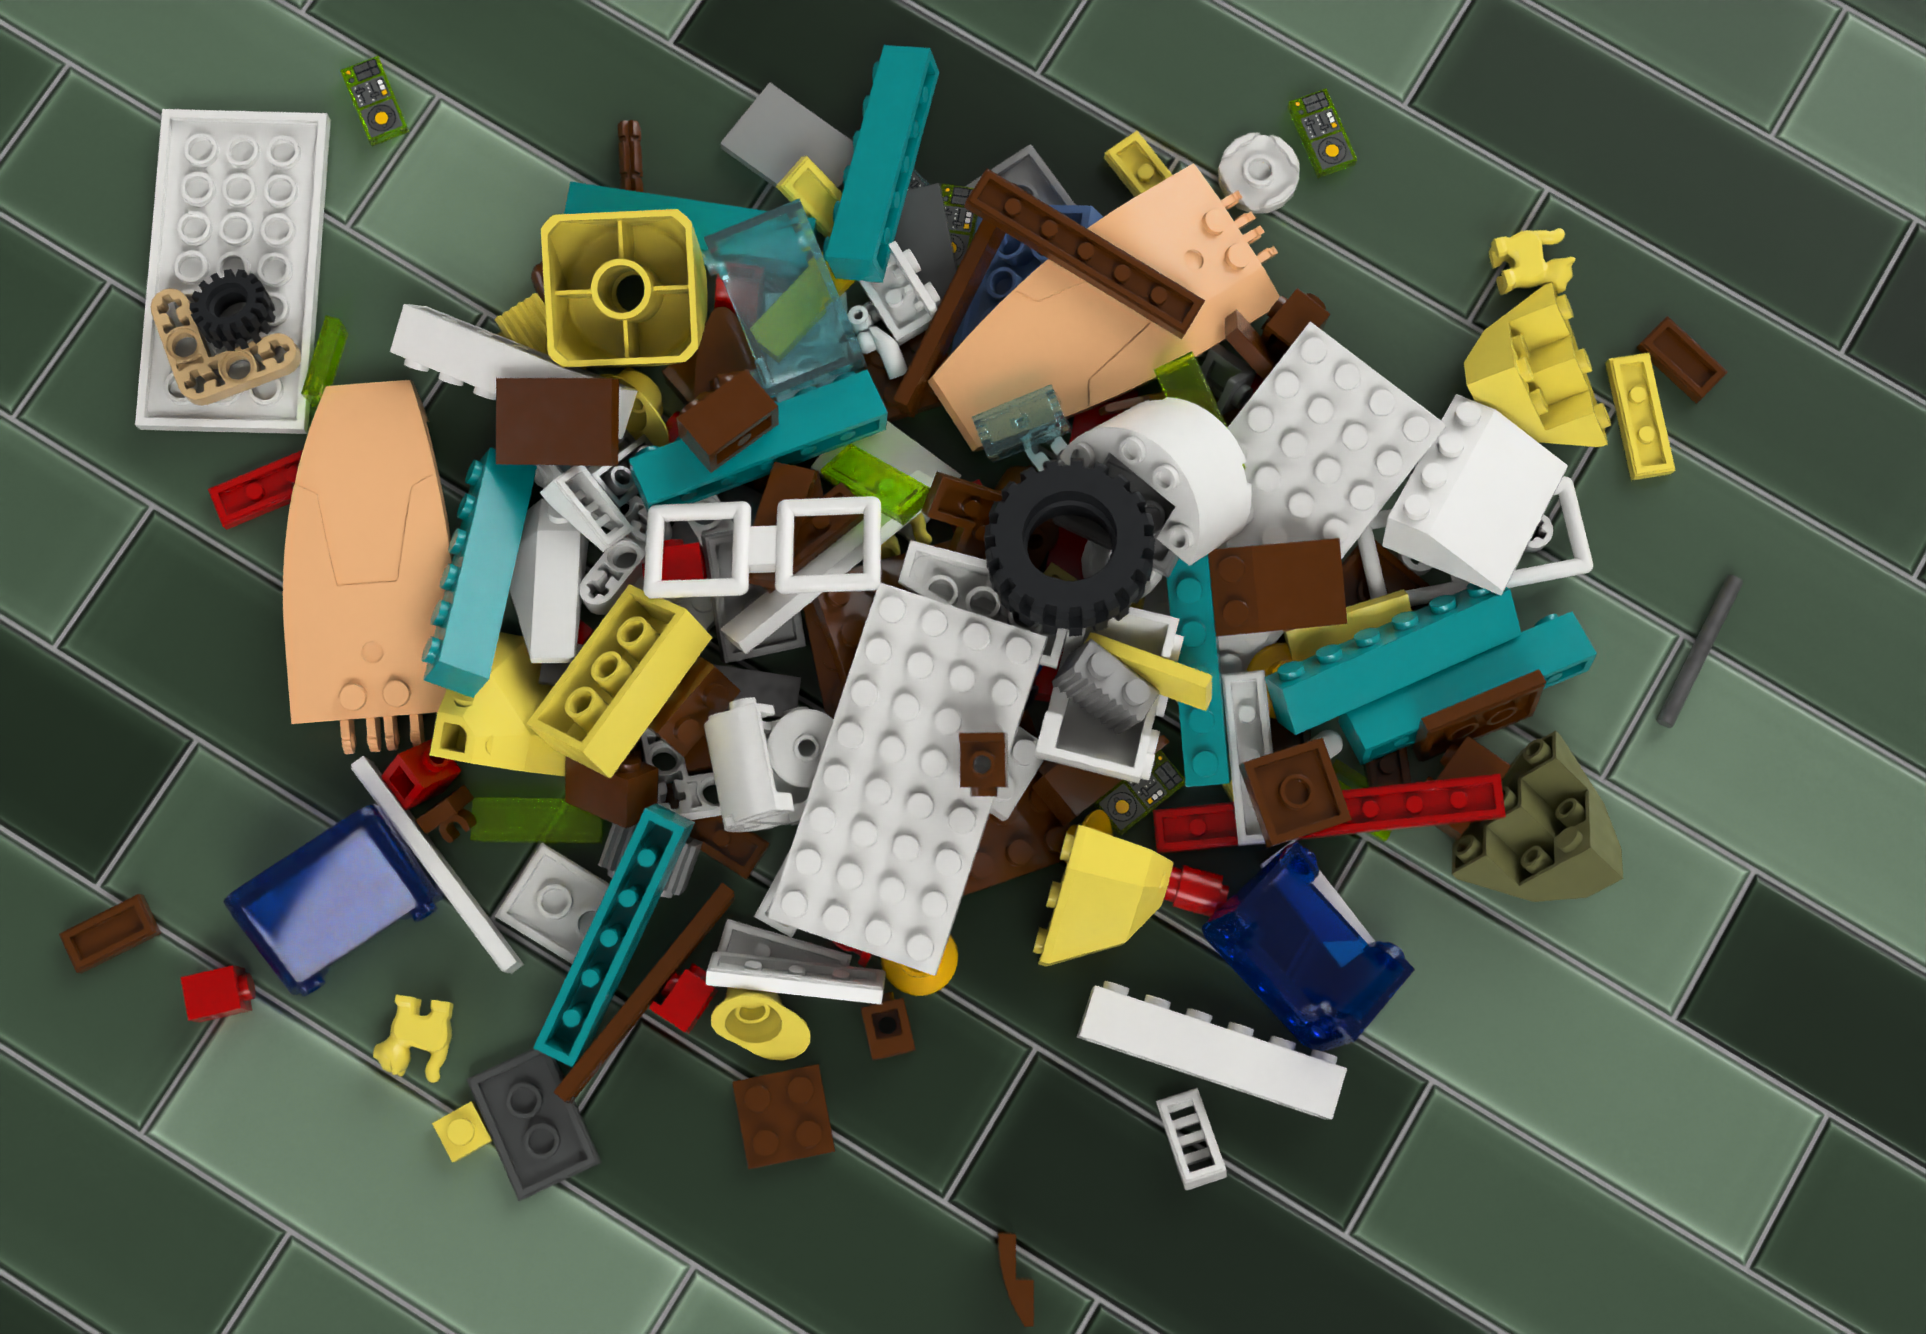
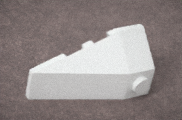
(548, 584)
(966, 584)

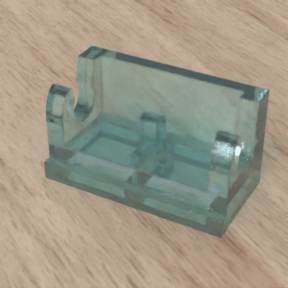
(1021, 423)

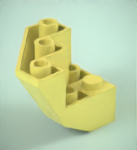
(1536, 373)
(493, 723)
(1102, 895)

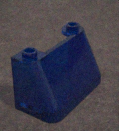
(332, 898)
(1305, 953)

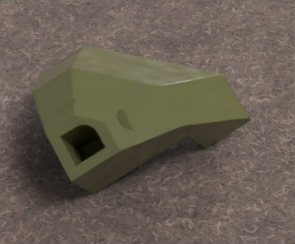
(1553, 834)

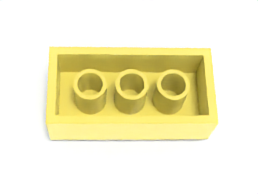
(619, 680)

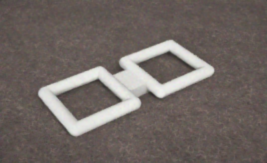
(763, 547)
(1579, 565)

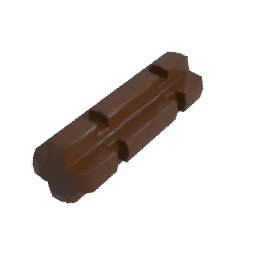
(630, 155)

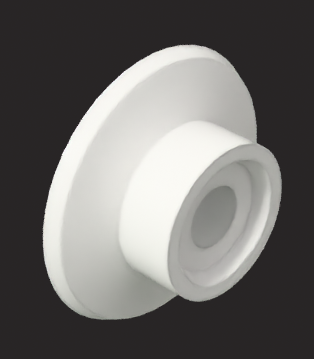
(785, 741)

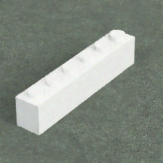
(479, 356)
(1212, 1052)

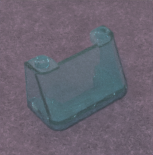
(784, 300)

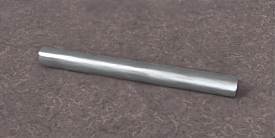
(1699, 651)

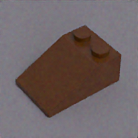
(1277, 587)

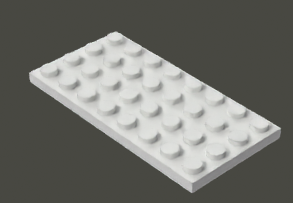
(246, 198)
(1322, 457)
(886, 816)

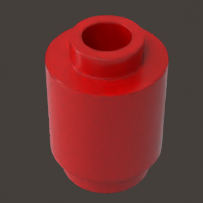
(1196, 890)

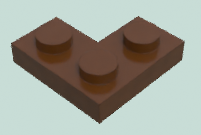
(962, 505)

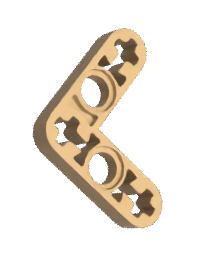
(203, 364)

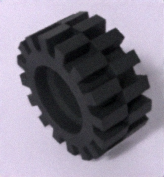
(240, 326)

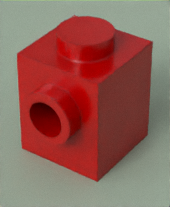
(682, 561)
(418, 776)

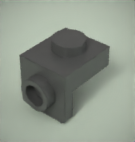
(1228, 378)

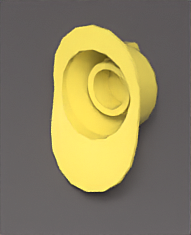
(647, 407)
(761, 1024)

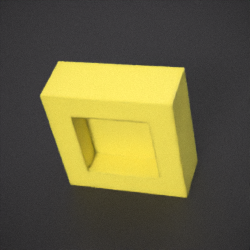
(462, 1131)

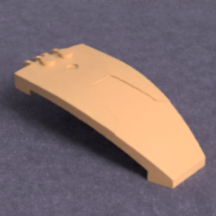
(1088, 342)
(364, 564)

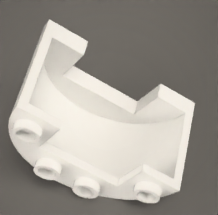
(1186, 460)
(1079, 740)
(746, 784)

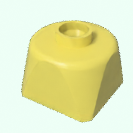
(582, 269)

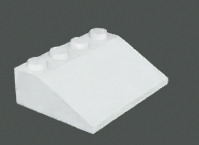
(1474, 497)

